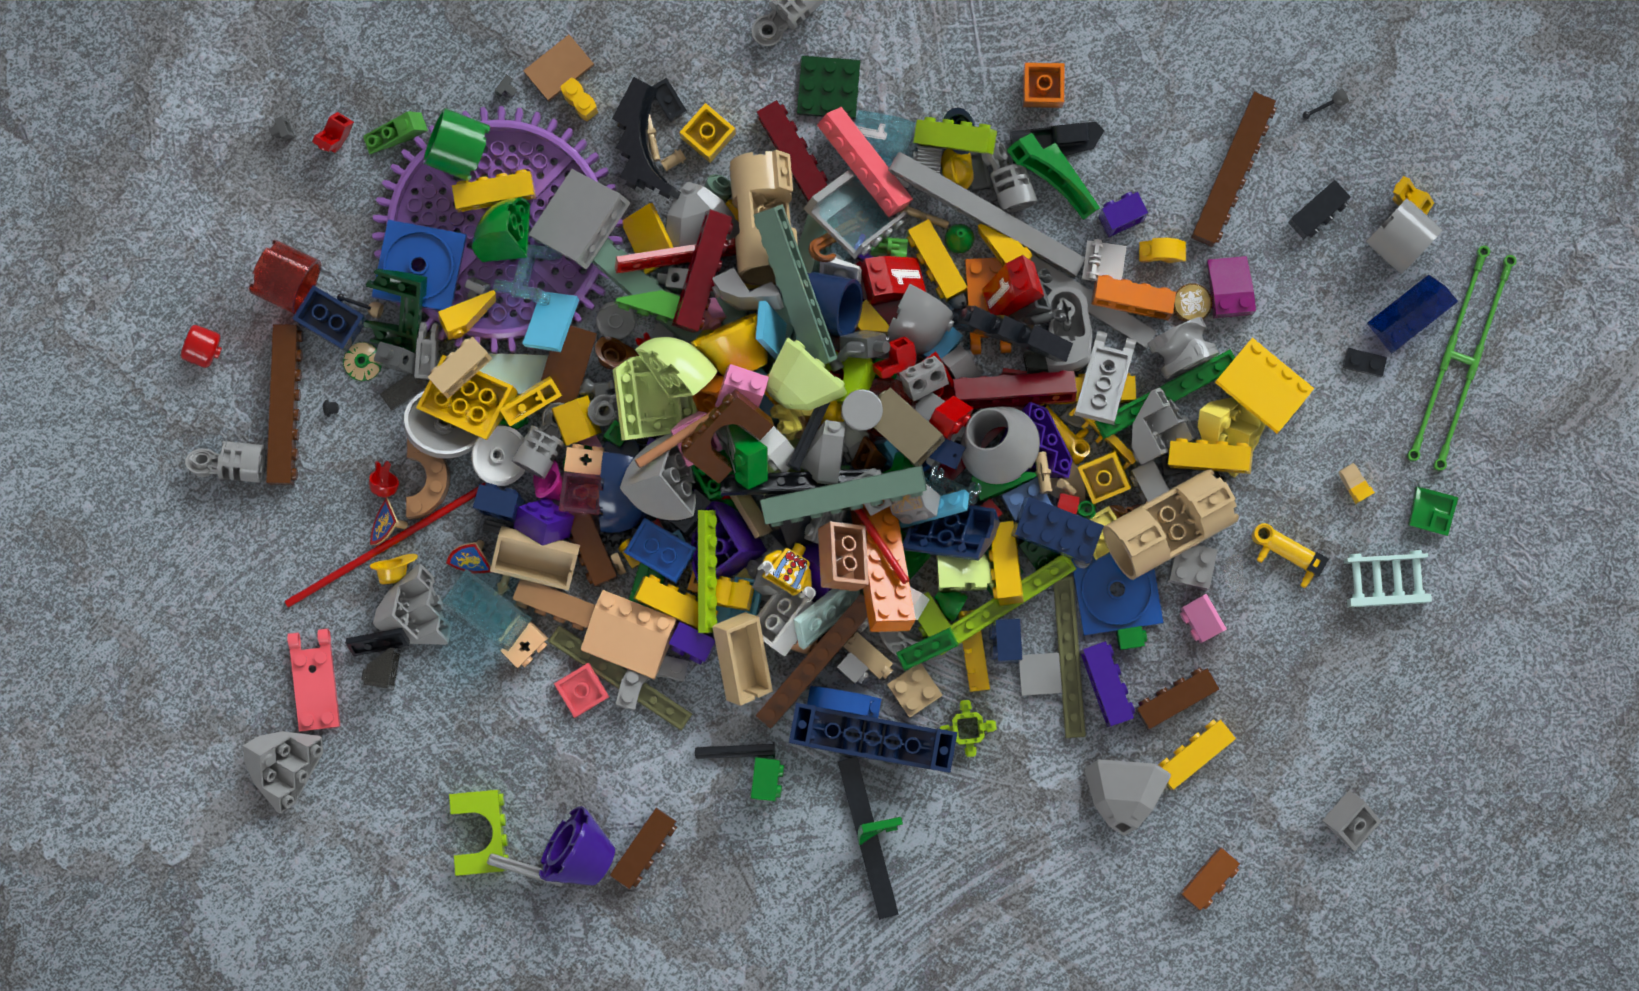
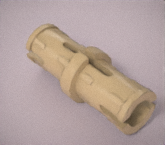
(1043, 473)

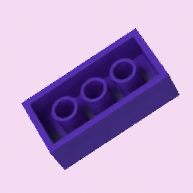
(1107, 684)

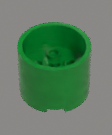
(456, 144)

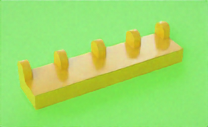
(1113, 441)
(975, 660)

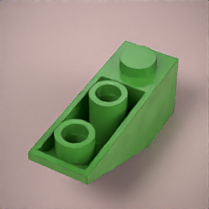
(395, 132)
(656, 303)

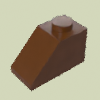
(868, 456)

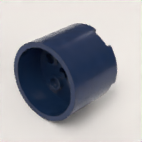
(839, 302)

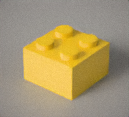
(707, 133)
(1104, 477)

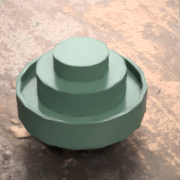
(719, 186)

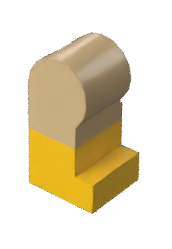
(1355, 483)

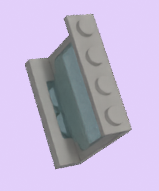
(852, 215)

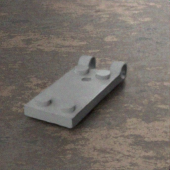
(1104, 388)

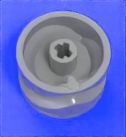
(1183, 348)

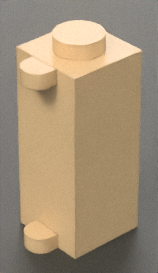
(869, 655)

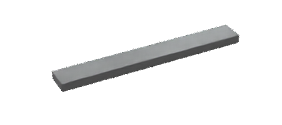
(1116, 319)

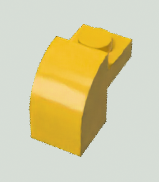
(1406, 189)
(1162, 249)

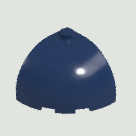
(617, 509)

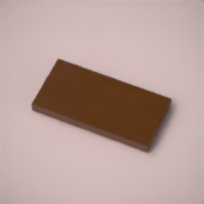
(569, 365)

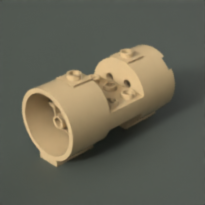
(756, 186)
(1170, 524)

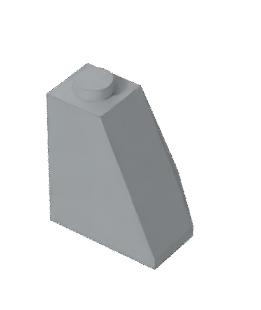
(826, 453)

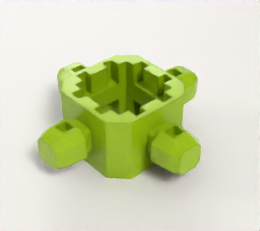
(989, 726)

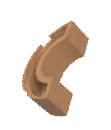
(435, 488)

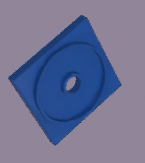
(439, 249)
(1105, 612)

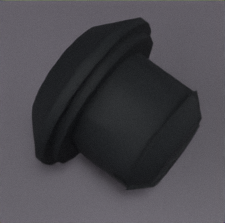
(330, 408)

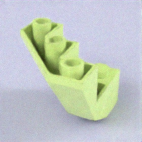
(802, 381)

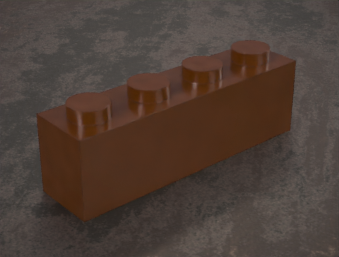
(592, 550)
(1177, 698)
(643, 848)

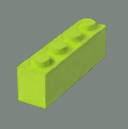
(955, 136)

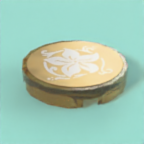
(1192, 302)

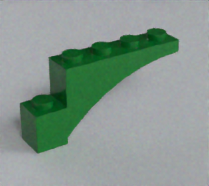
(1056, 170)

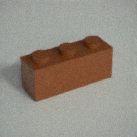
(1210, 879)

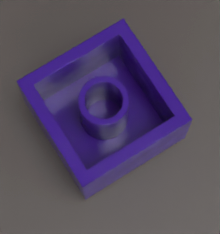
(1122, 214)
(543, 521)
(692, 643)

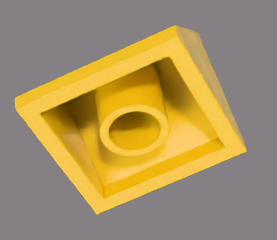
(574, 421)

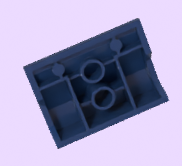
(956, 535)

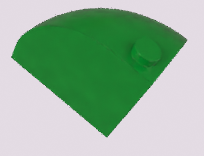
(503, 231)

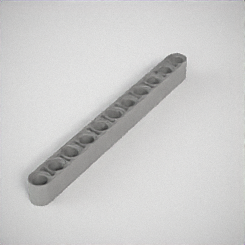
(985, 213)

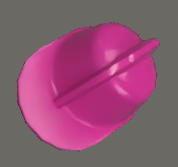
(551, 485)

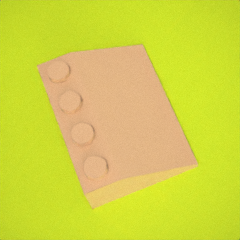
(629, 634)

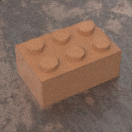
(843, 556)

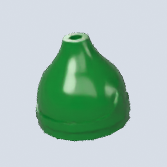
(959, 238)
(950, 603)

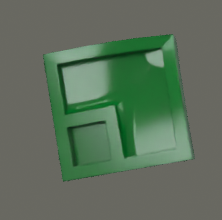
(1432, 511)
(869, 830)

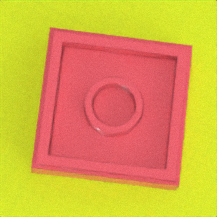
(581, 690)

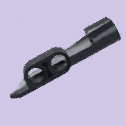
(1068, 137)

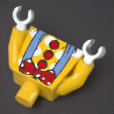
(789, 571)

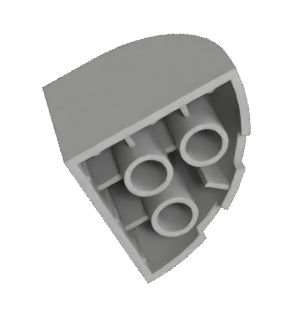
(921, 320)
(662, 485)

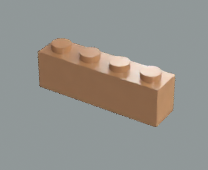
(553, 602)

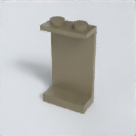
(907, 429)

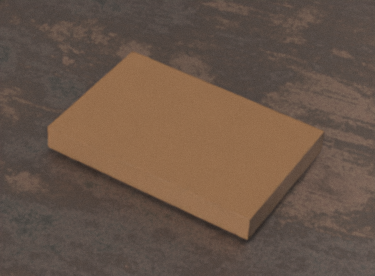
(557, 66)

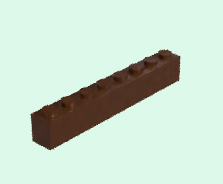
(1233, 169)
(283, 404)
(814, 663)

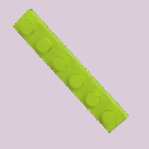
(707, 570)

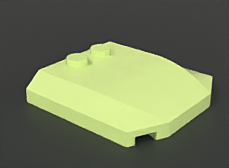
(643, 404)

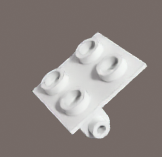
(1103, 260)

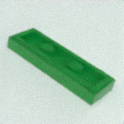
(927, 648)

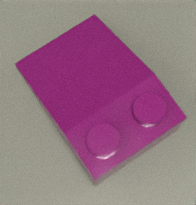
(1231, 287)

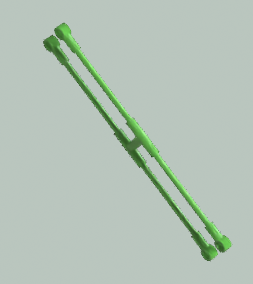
(1450, 353)

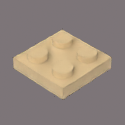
(914, 690)

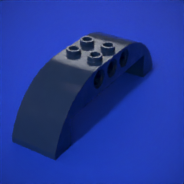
(873, 738)

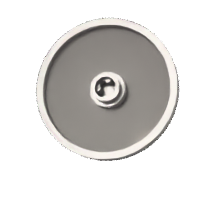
(435, 435)

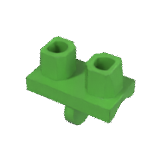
(890, 247)

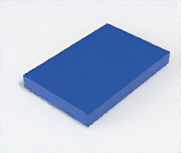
(660, 550)

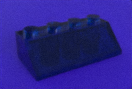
(1412, 313)

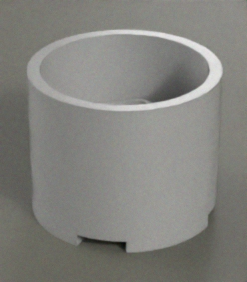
(1404, 236)

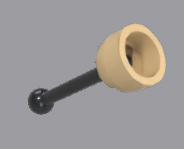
(374, 309)

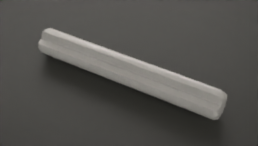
(517, 867)

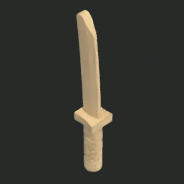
(652, 141)

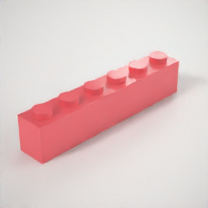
(864, 162)

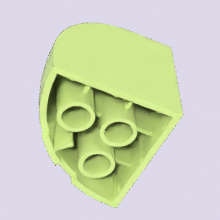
(676, 365)
(964, 574)

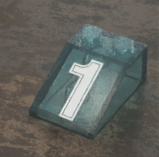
(886, 133)

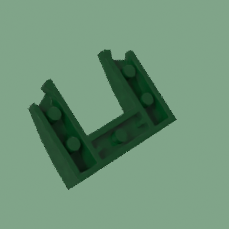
(412, 290)

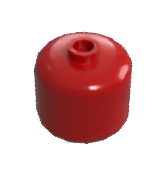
(201, 346)

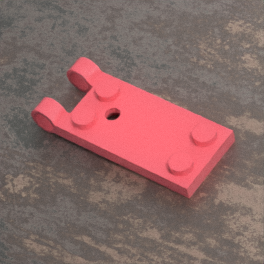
(314, 691)

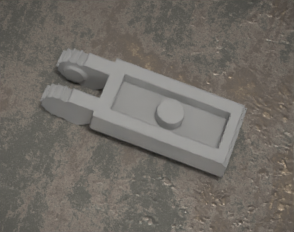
(426, 351)

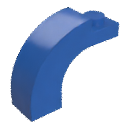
(844, 701)

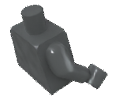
(1038, 311)
(860, 345)

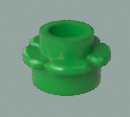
(1086, 505)

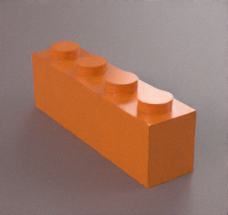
(1133, 297)

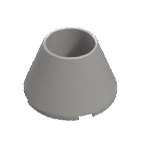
(1008, 458)

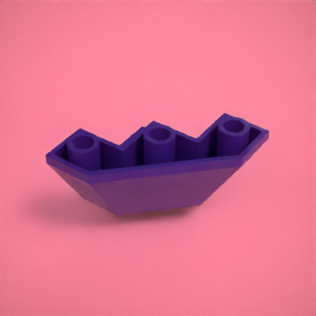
(1051, 442)

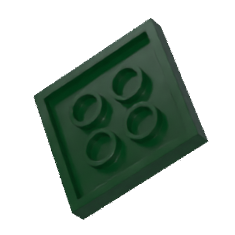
(828, 86)

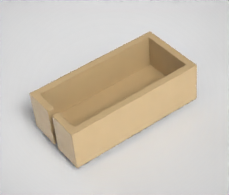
(528, 560)
(742, 658)

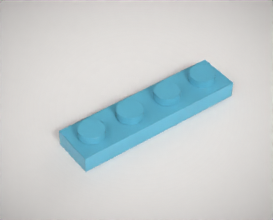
(948, 505)

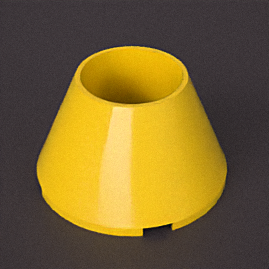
(734, 345)

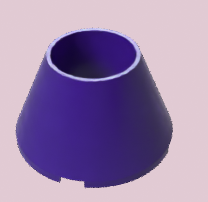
(577, 851)

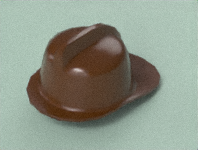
(613, 352)

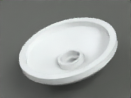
(501, 469)

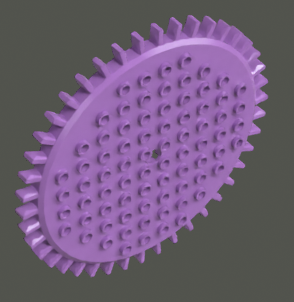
(501, 137)

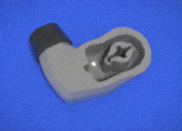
(1075, 329)

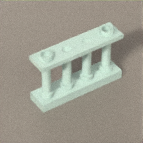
(1379, 597)

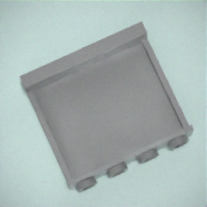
(579, 218)

